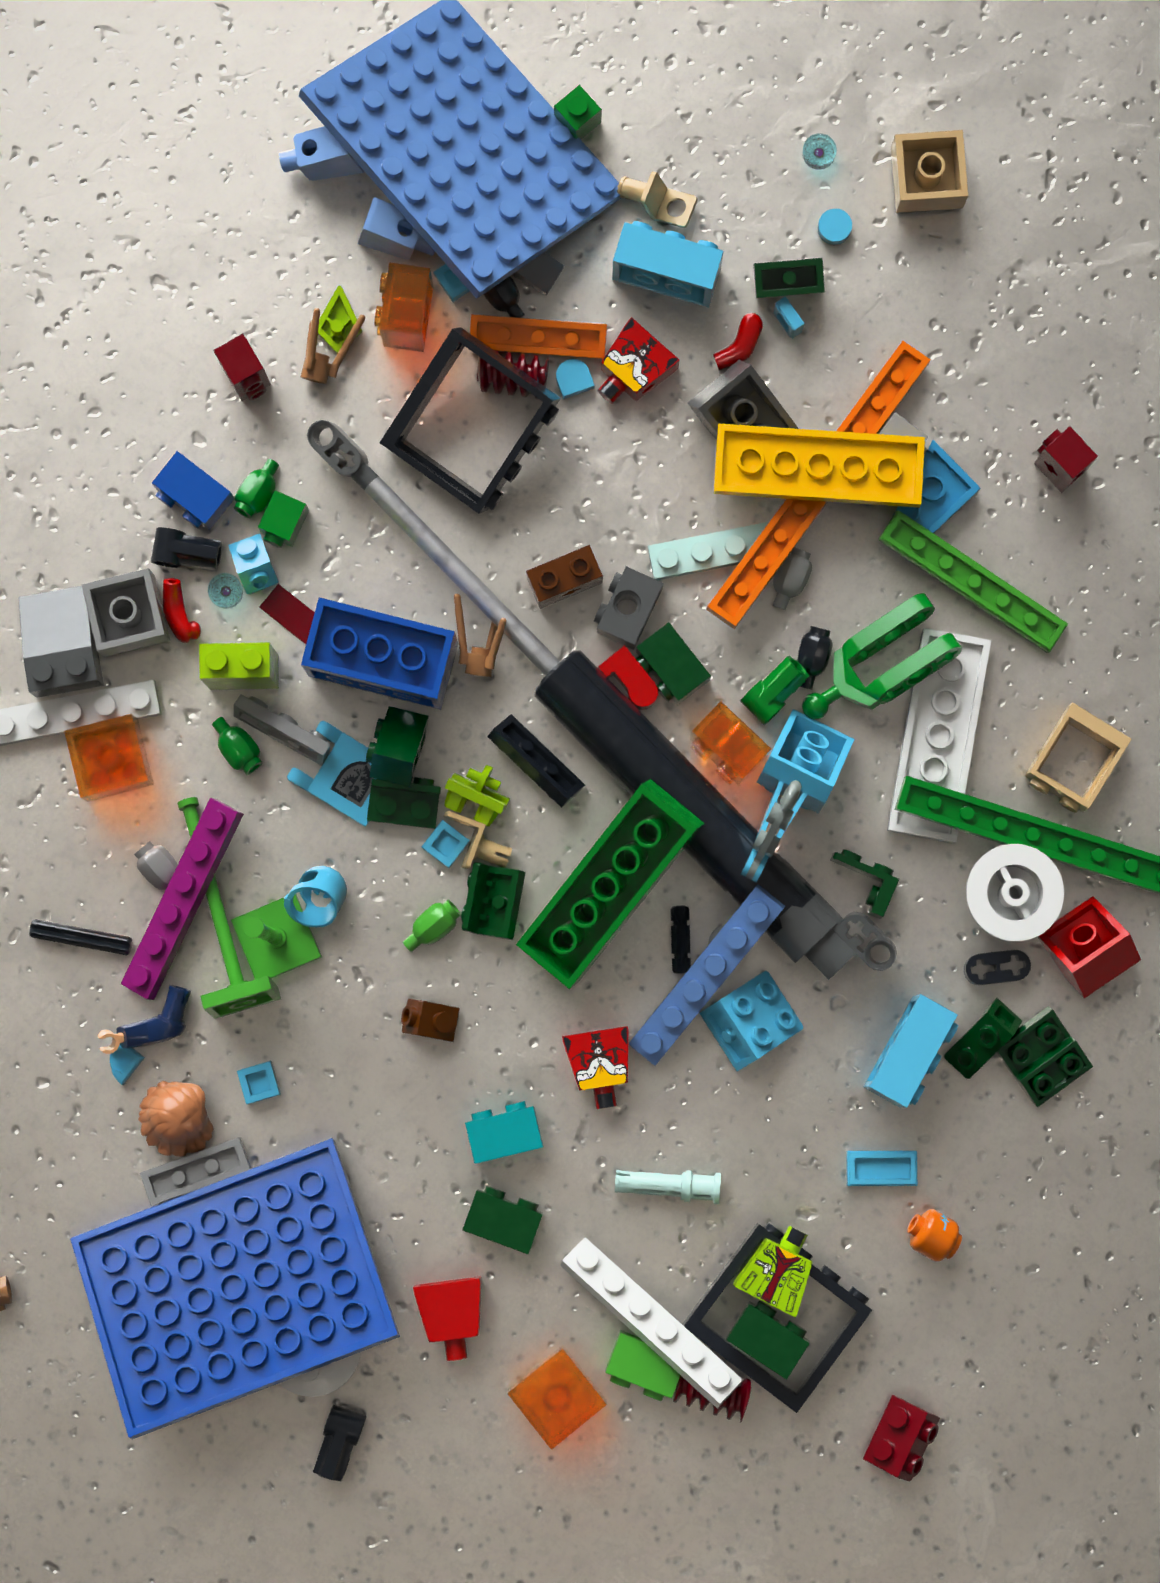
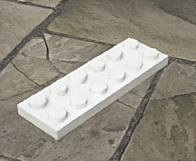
(941, 730)

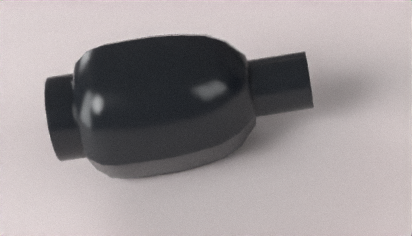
(505, 297)
(814, 653)

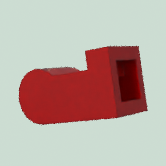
(632, 676)

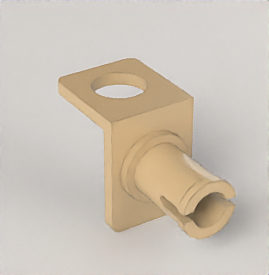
(657, 198)
(479, 846)

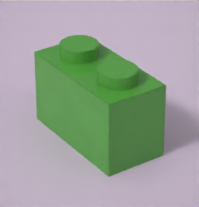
(638, 1364)

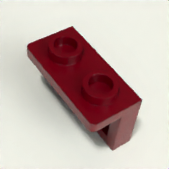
(902, 1439)

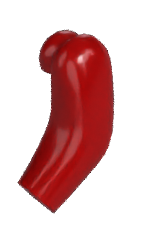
(744, 343)
(175, 612)

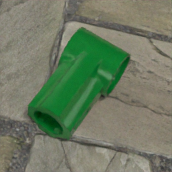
(770, 695)

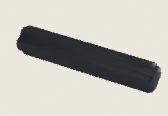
(80, 937)

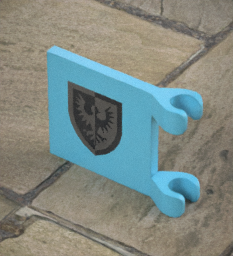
(343, 776)

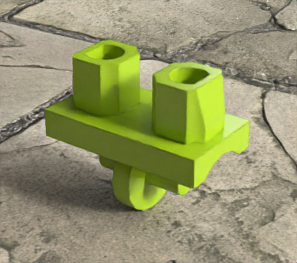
(462, 789)

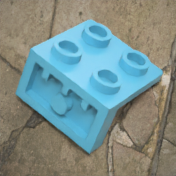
(751, 1020)

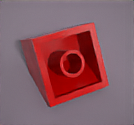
(1090, 947)

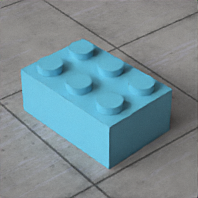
(667, 263)
(912, 1051)

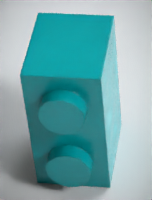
(504, 1133)

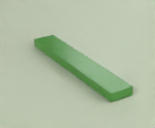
(973, 581)

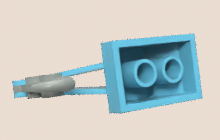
(802, 771)

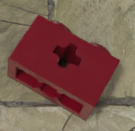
(242, 368)
(1064, 458)

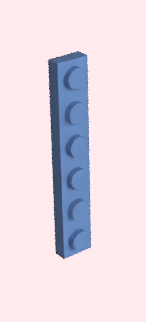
(706, 974)

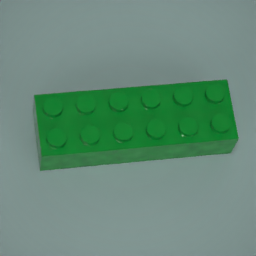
(610, 883)

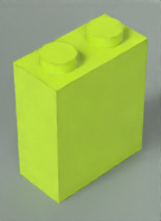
(238, 666)

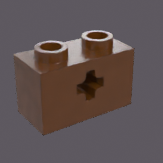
(564, 576)

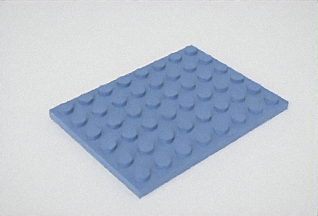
(462, 145)

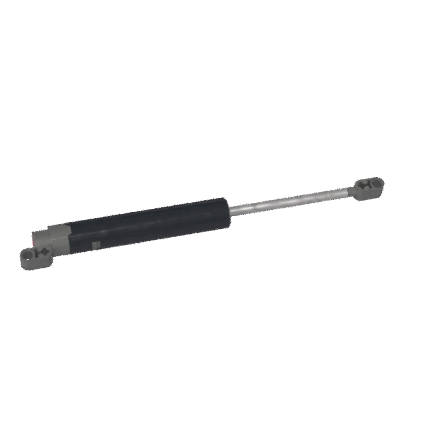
(636, 750)

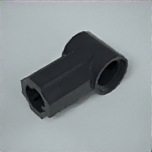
(176, 548)
(341, 1434)

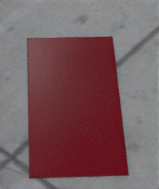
(289, 612)

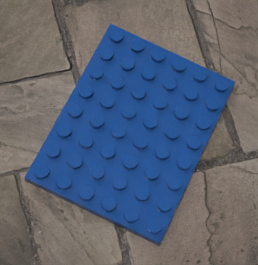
(233, 1288)

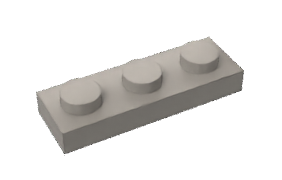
(282, 728)
(195, 1171)

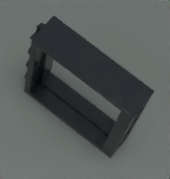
(423, 392)
(824, 1276)

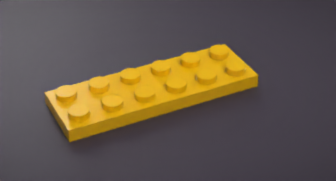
(819, 465)

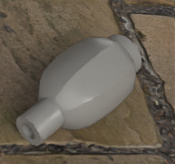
(791, 577)
(156, 865)

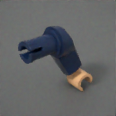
(152, 1030)

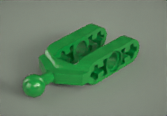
(871, 641)

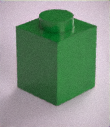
(578, 112)
(282, 520)

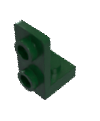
(878, 897)
(983, 1039)

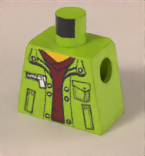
(777, 1272)

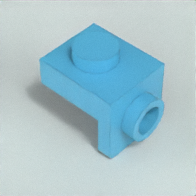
(253, 564)

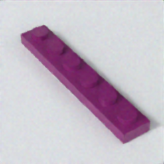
(182, 898)

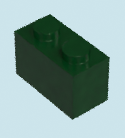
(789, 278)
(672, 664)
(397, 746)
(503, 1220)
(769, 1339)

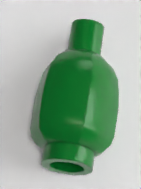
(256, 490)
(237, 747)

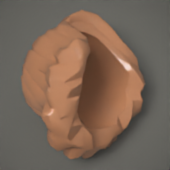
(175, 1118)

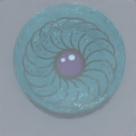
(819, 151)
(225, 590)

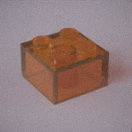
(405, 307)
(728, 744)
(109, 757)
(557, 1397)

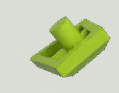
(337, 320)

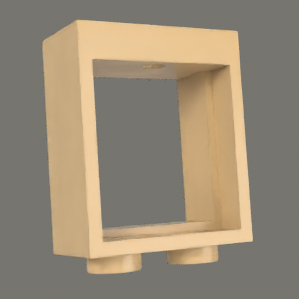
(1097, 730)

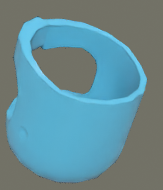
(319, 880)

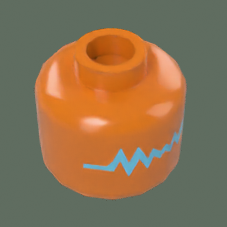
(934, 1235)

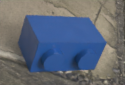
(192, 491)

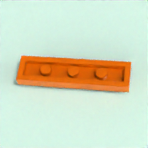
(540, 336)

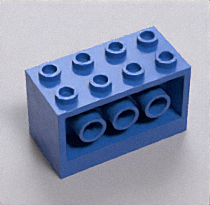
(380, 653)

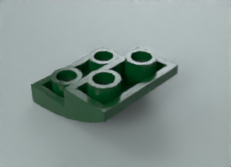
(1044, 1057)

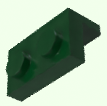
(492, 901)

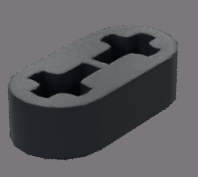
(996, 959)

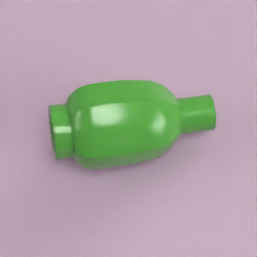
(433, 925)

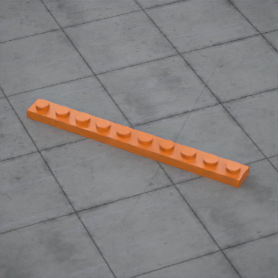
(795, 515)

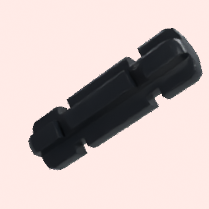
(680, 939)

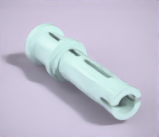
(686, 1186)

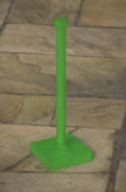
(274, 940)
(239, 994)

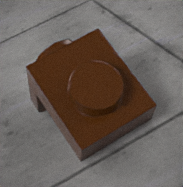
(429, 1020)

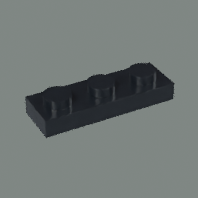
(536, 760)

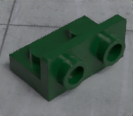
(403, 804)

